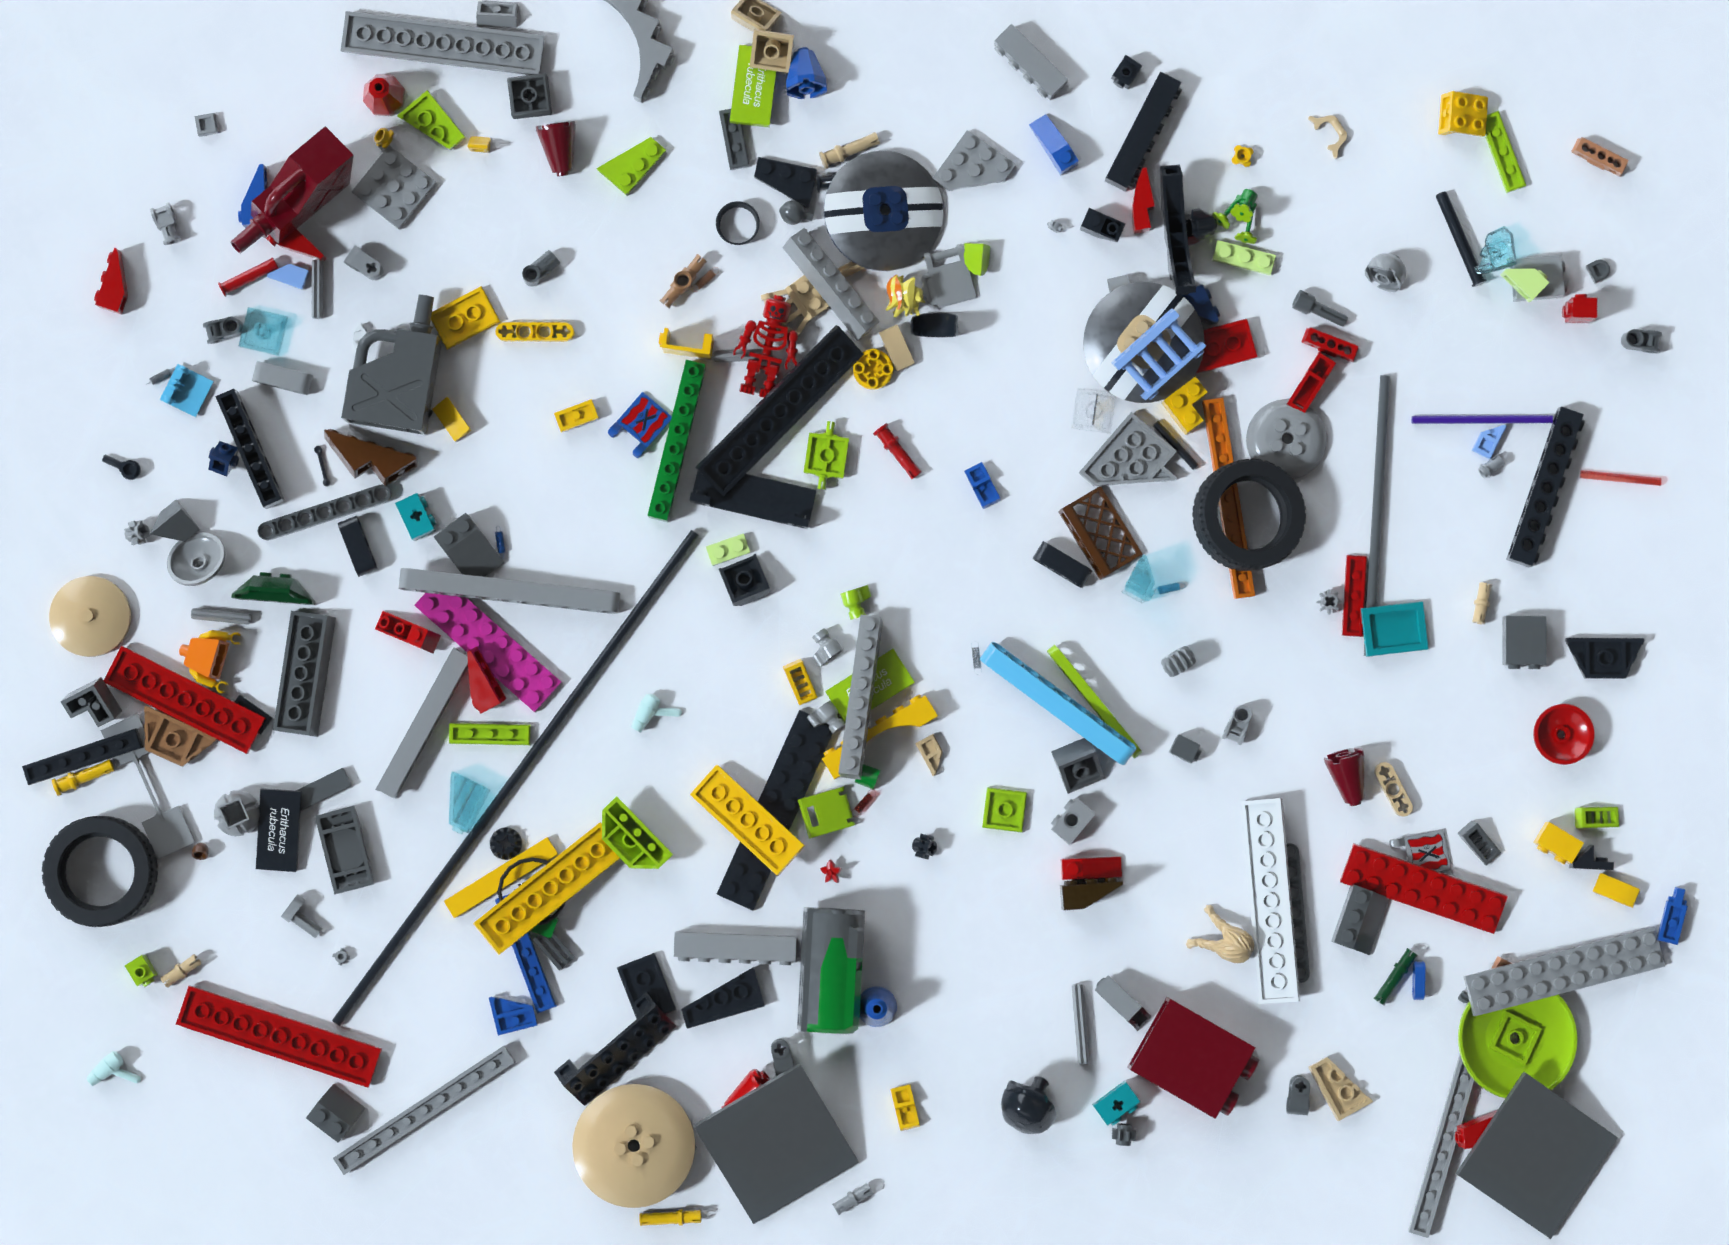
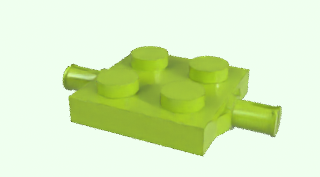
(826, 455)

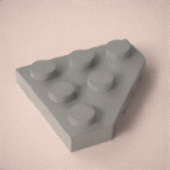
(973, 165)

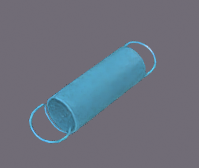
(1169, 588)

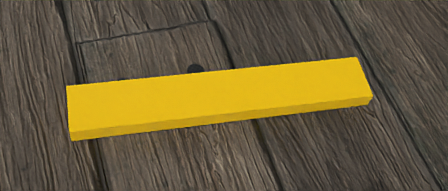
(489, 883)

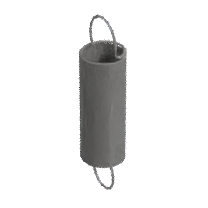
(160, 376)

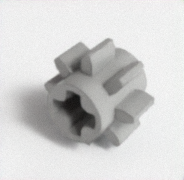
(136, 532)
(1335, 601)

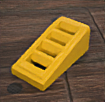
(791, 666)

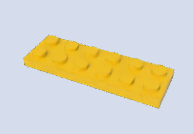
(747, 820)

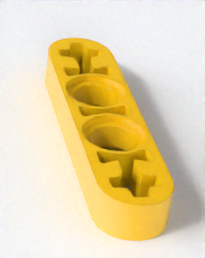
(534, 334)

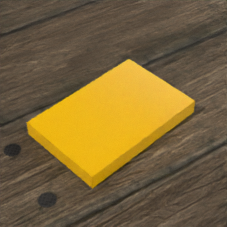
(464, 318)

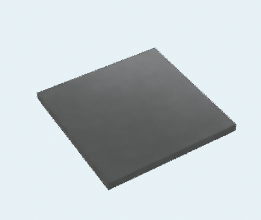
(776, 1143)
(1536, 1155)

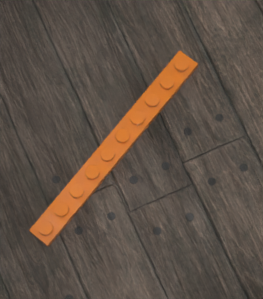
(1229, 502)

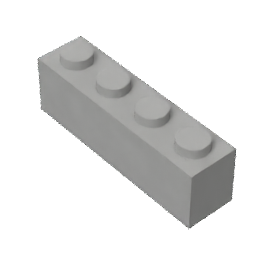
(1030, 62)

